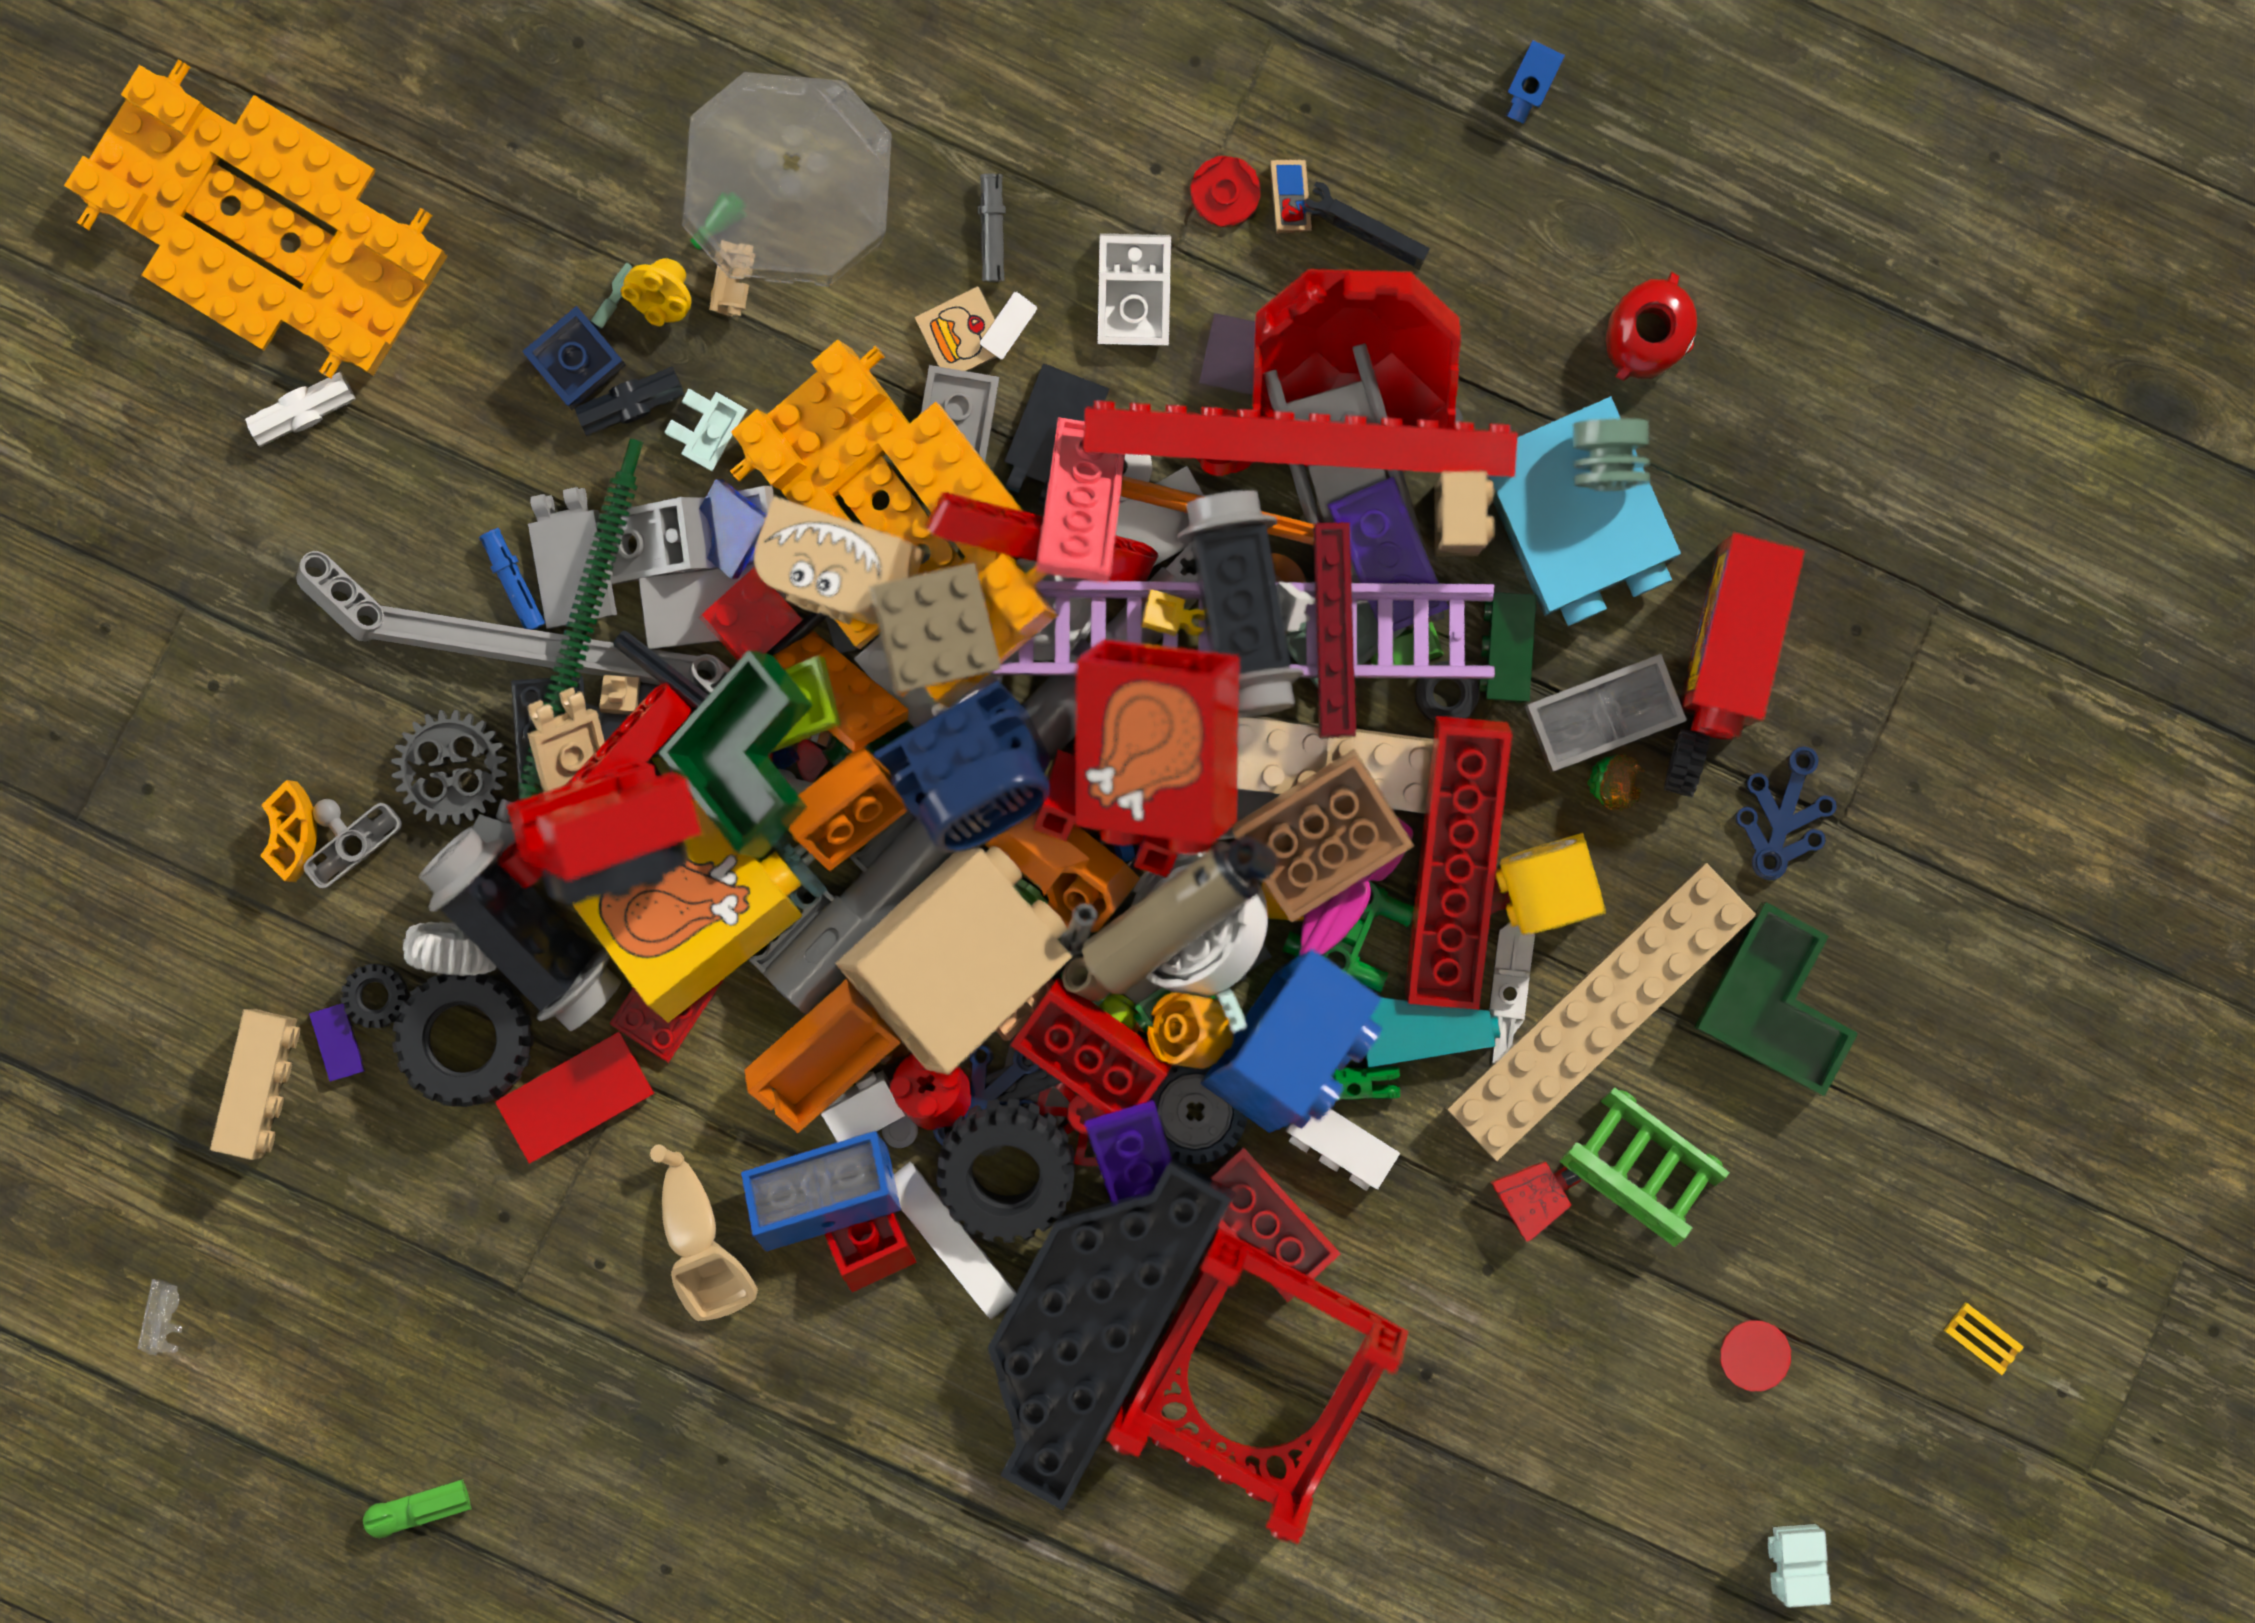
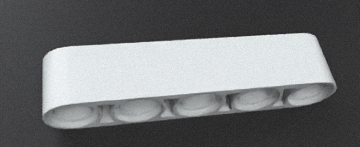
(952, 1242)

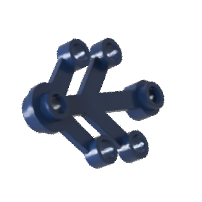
(1783, 819)
(980, 1094)

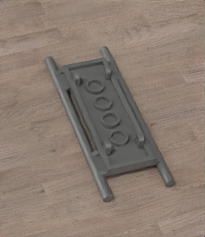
(1331, 481)

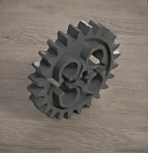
(445, 735)

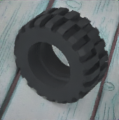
(415, 1050)
(999, 1213)

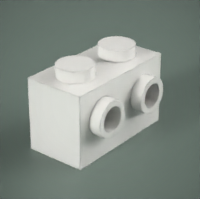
(863, 1108)

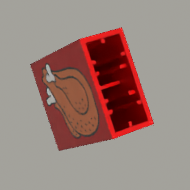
(1157, 744)

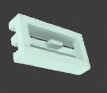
(1232, 1009)

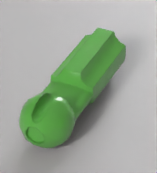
(417, 1509)

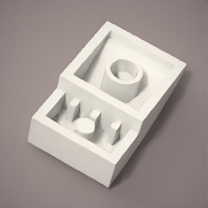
(1134, 289)

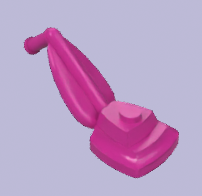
(1334, 918)

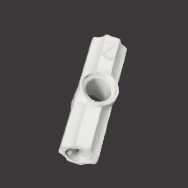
(300, 409)

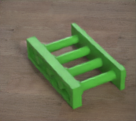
(1613, 1181)

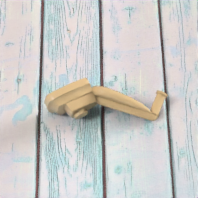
(706, 1275)

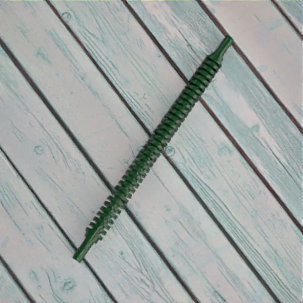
(623, 483)

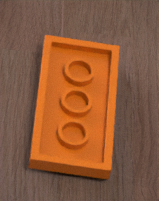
(862, 704)

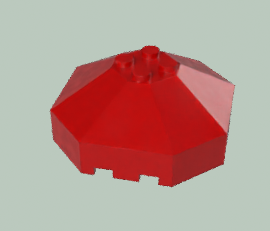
(1325, 313)

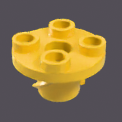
(658, 291)

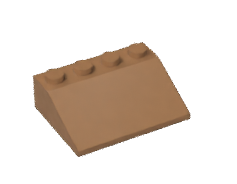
(1326, 834)

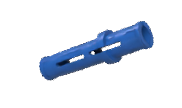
(508, 572)

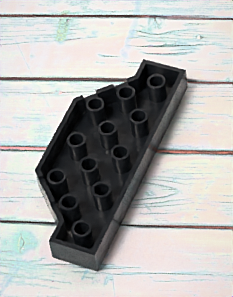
(1092, 1320)

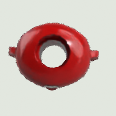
(1645, 359)

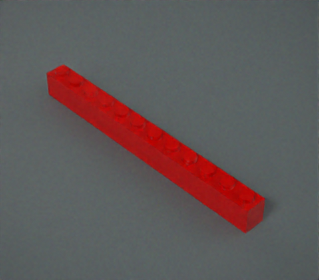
(1299, 441)

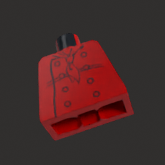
(1535, 1196)

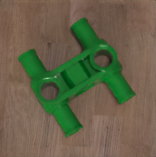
(1352, 942)

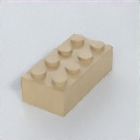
(1461, 513)
(254, 1084)

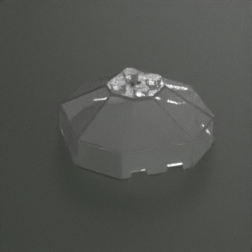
(779, 221)

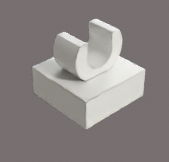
(1293, 606)

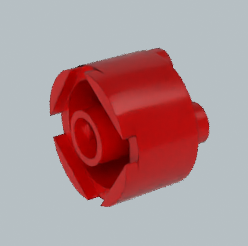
(925, 1108)

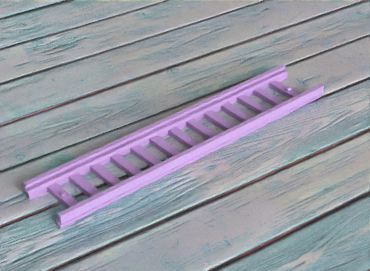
(1384, 593)

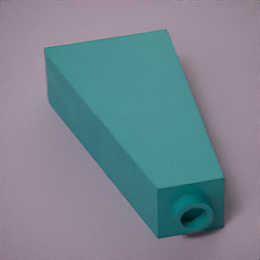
(1428, 1031)

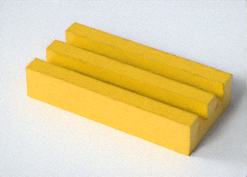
(2008, 1357)

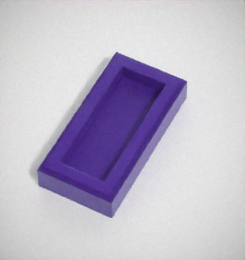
(337, 1042)

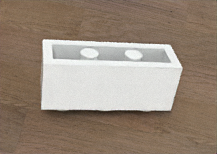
(1347, 1147)

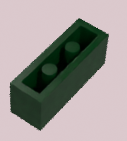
(1509, 646)

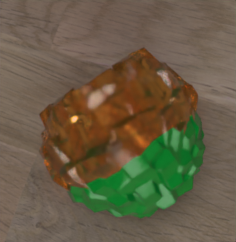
(1614, 781)

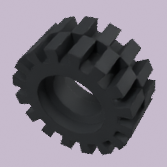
(1686, 762)
(353, 995)

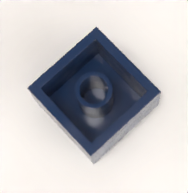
(574, 358)

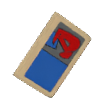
(1290, 195)

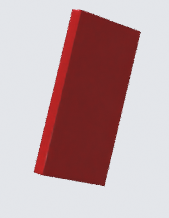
(651, 1030)
(574, 1097)

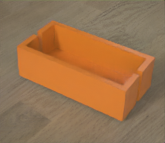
(820, 1057)

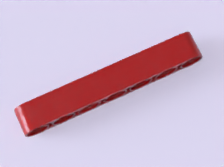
(1020, 532)
(633, 740)

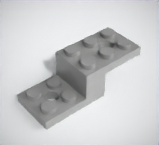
(671, 537)

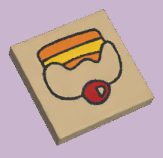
(956, 331)

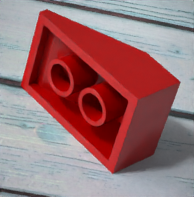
(870, 1250)

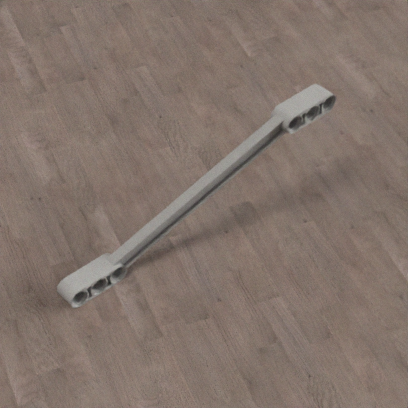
(475, 636)

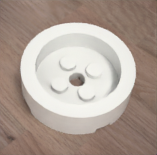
(1217, 956)

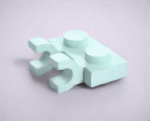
(713, 430)

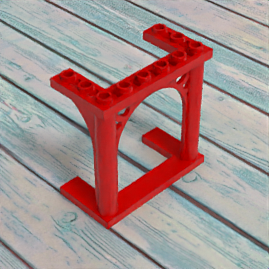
(1292, 1494)

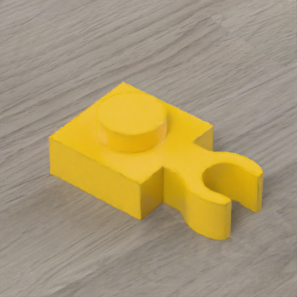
(1166, 614)

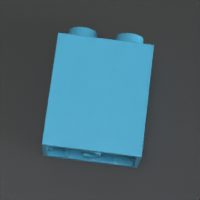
(1578, 537)

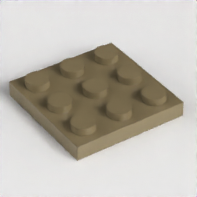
(934, 628)

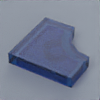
(733, 526)

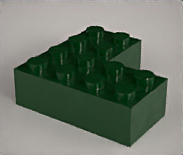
(727, 750)
(1758, 1007)

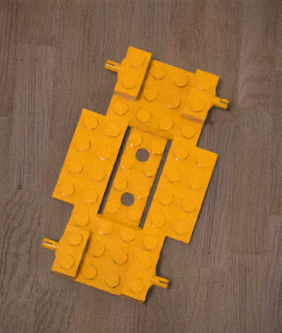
(164, 163)
(833, 442)

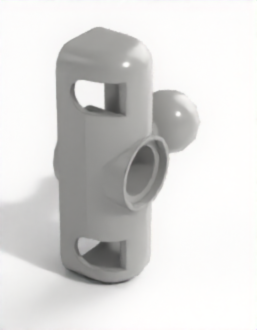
(338, 860)

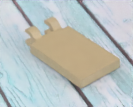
(563, 742)

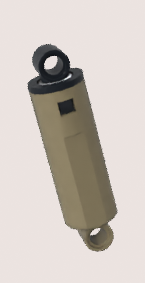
(1170, 918)

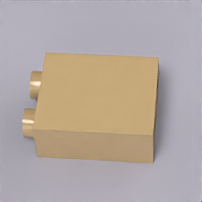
(957, 957)

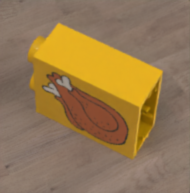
(698, 923)

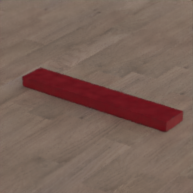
(1334, 630)

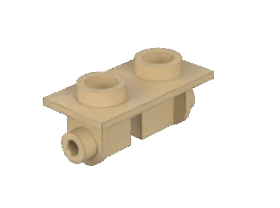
(728, 295)

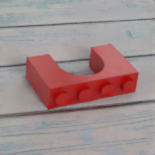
(1059, 815)

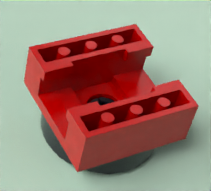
(607, 832)

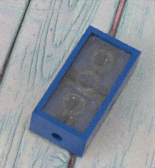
(820, 1191)

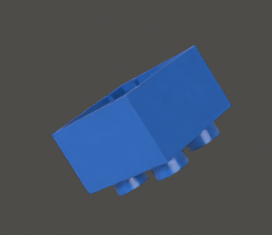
(1294, 1040)

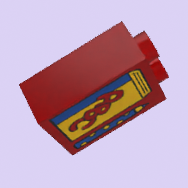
(1739, 635)

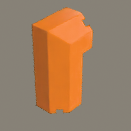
(1069, 870)

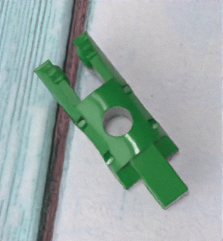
(1363, 1078)

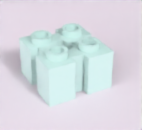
(1801, 1565)

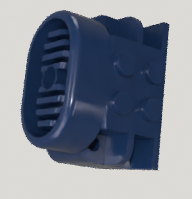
(971, 770)

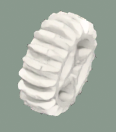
(444, 950)

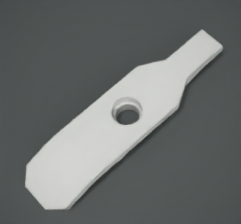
(1510, 970)

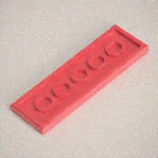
(1080, 507)

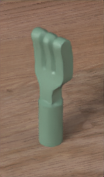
(610, 304)

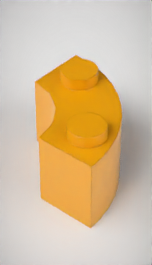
(292, 830)

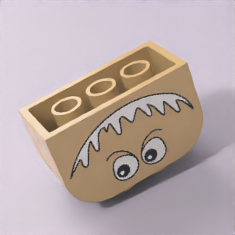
(829, 561)

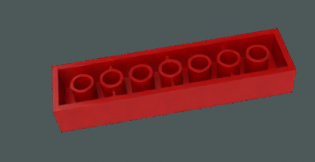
(1457, 862)

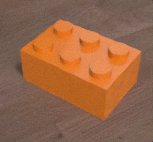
(847, 808)

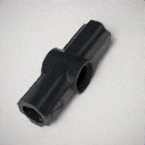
(629, 401)

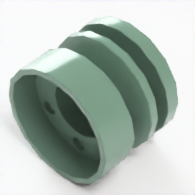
(1611, 453)

